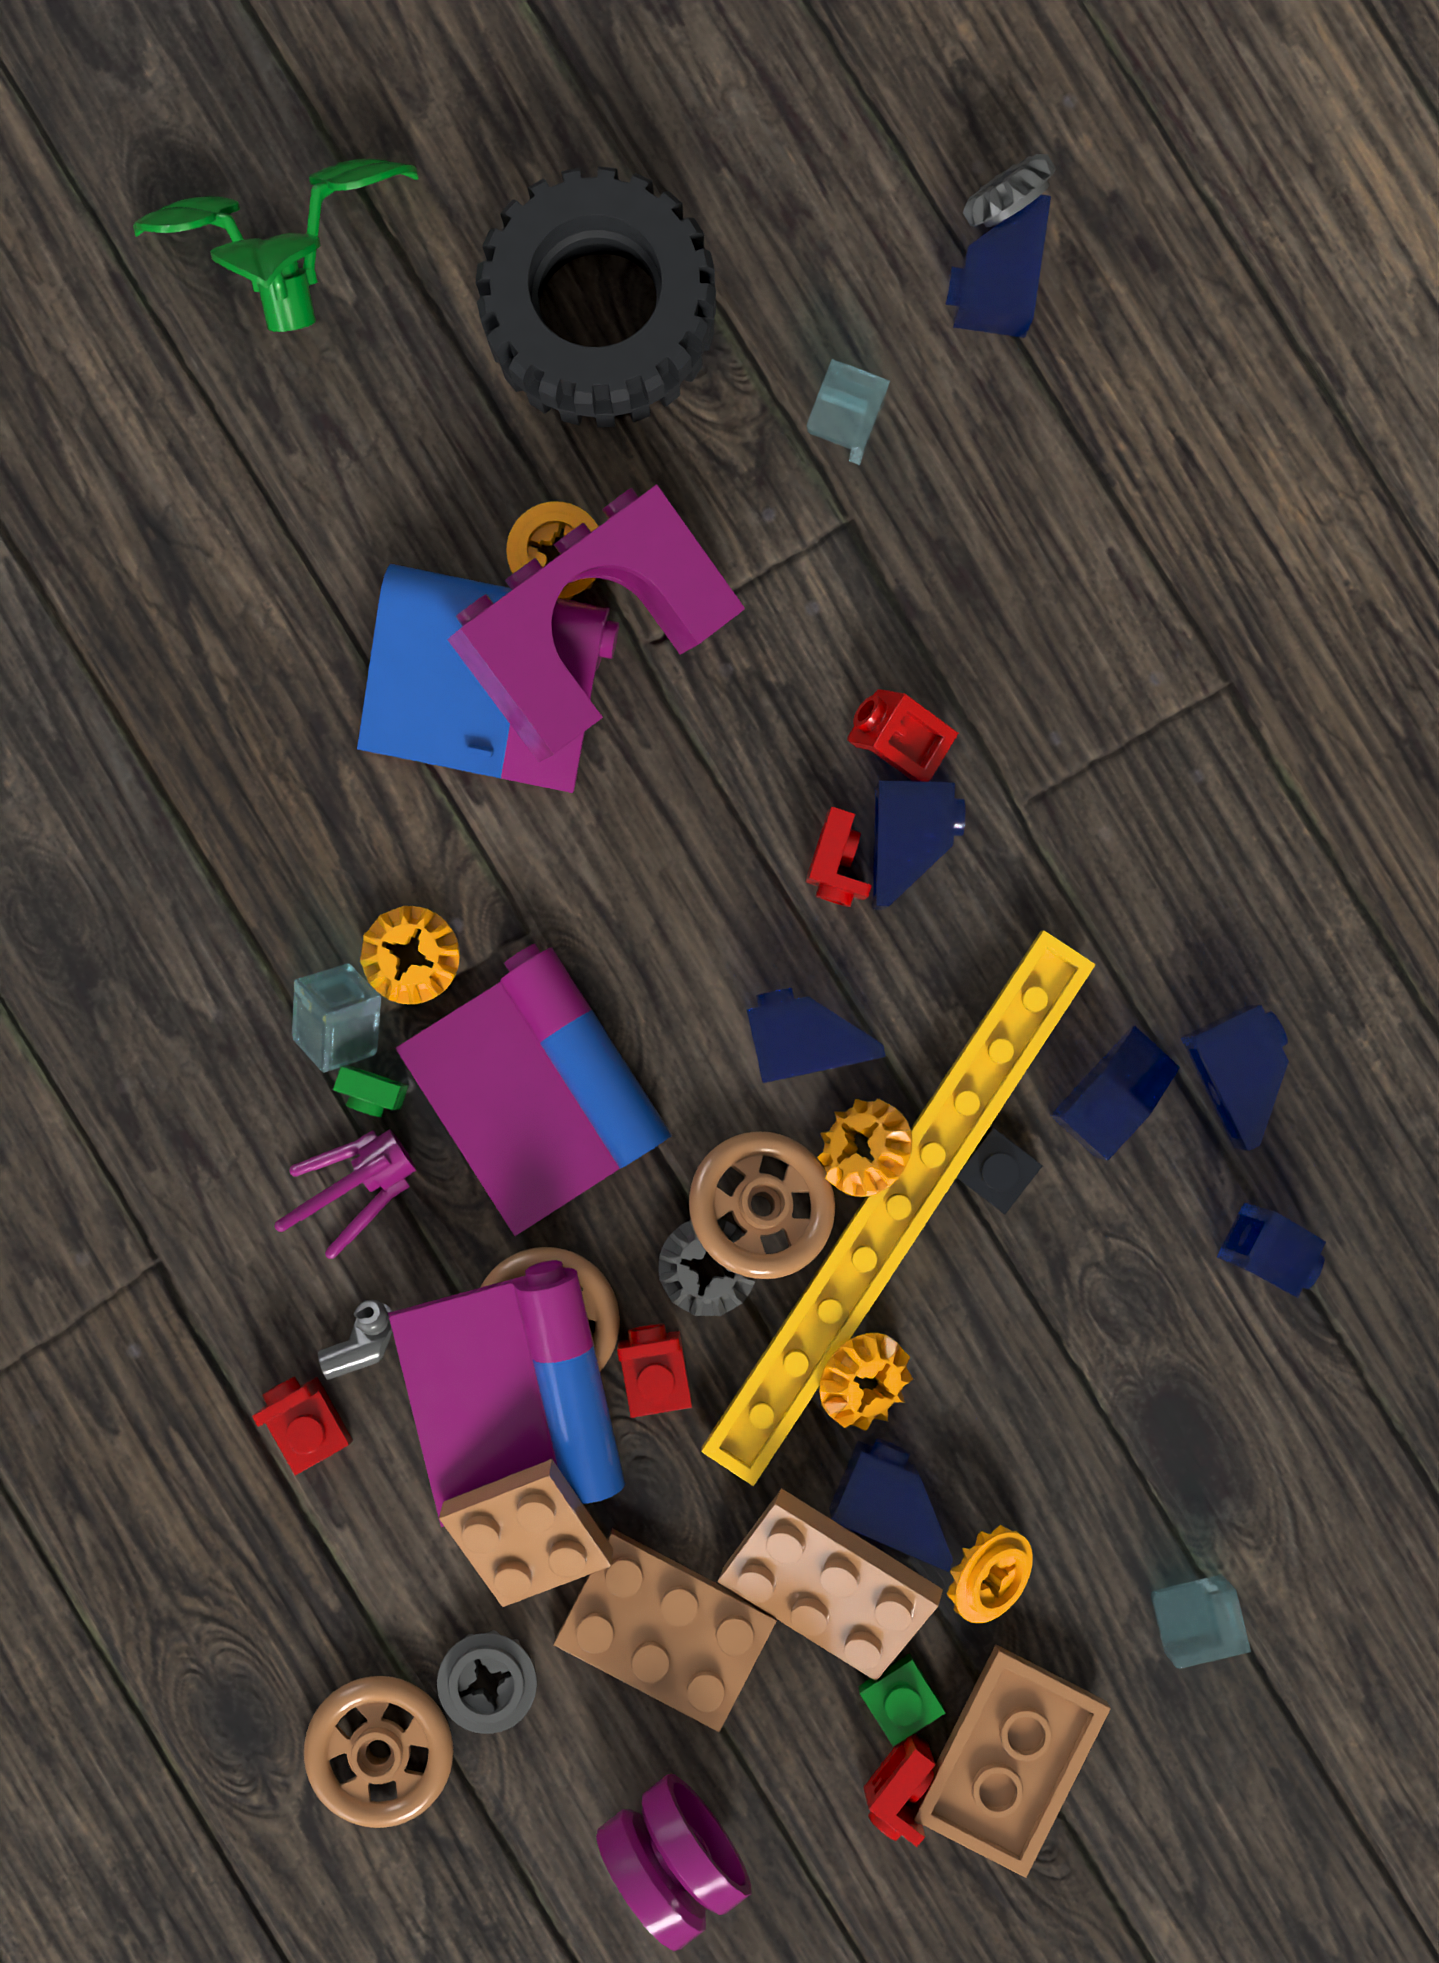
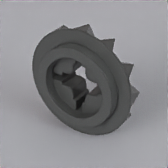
(1009, 191)
(682, 1281)
(476, 1708)

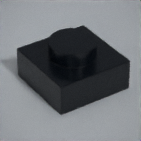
(998, 1170)

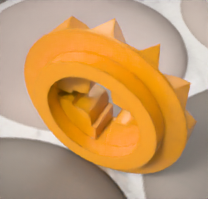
(540, 527)
(419, 982)
(889, 1145)
(869, 1357)
(1004, 1565)

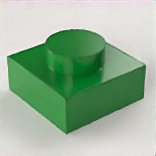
(369, 1091)
(901, 1700)

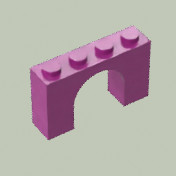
(512, 641)

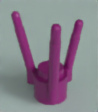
(381, 1163)

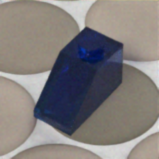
(1001, 274)
(911, 832)
(804, 1037)
(1241, 1070)
(1117, 1094)
(1273, 1249)
(889, 1504)

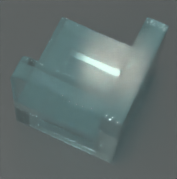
(848, 408)
(336, 1017)
(1200, 1621)

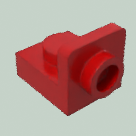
(902, 734)
(834, 848)
(654, 1371)
(303, 1423)
(900, 1778)

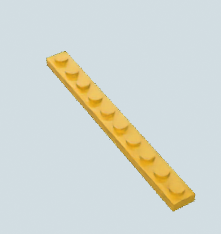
(892, 1219)

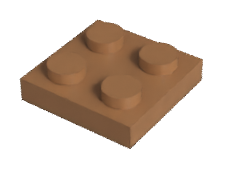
(526, 1533)

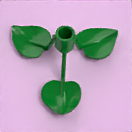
(273, 261)

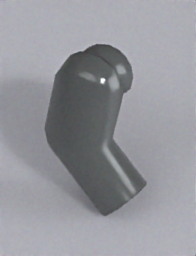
(366, 1343)

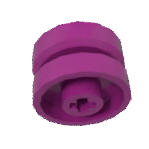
(673, 1862)

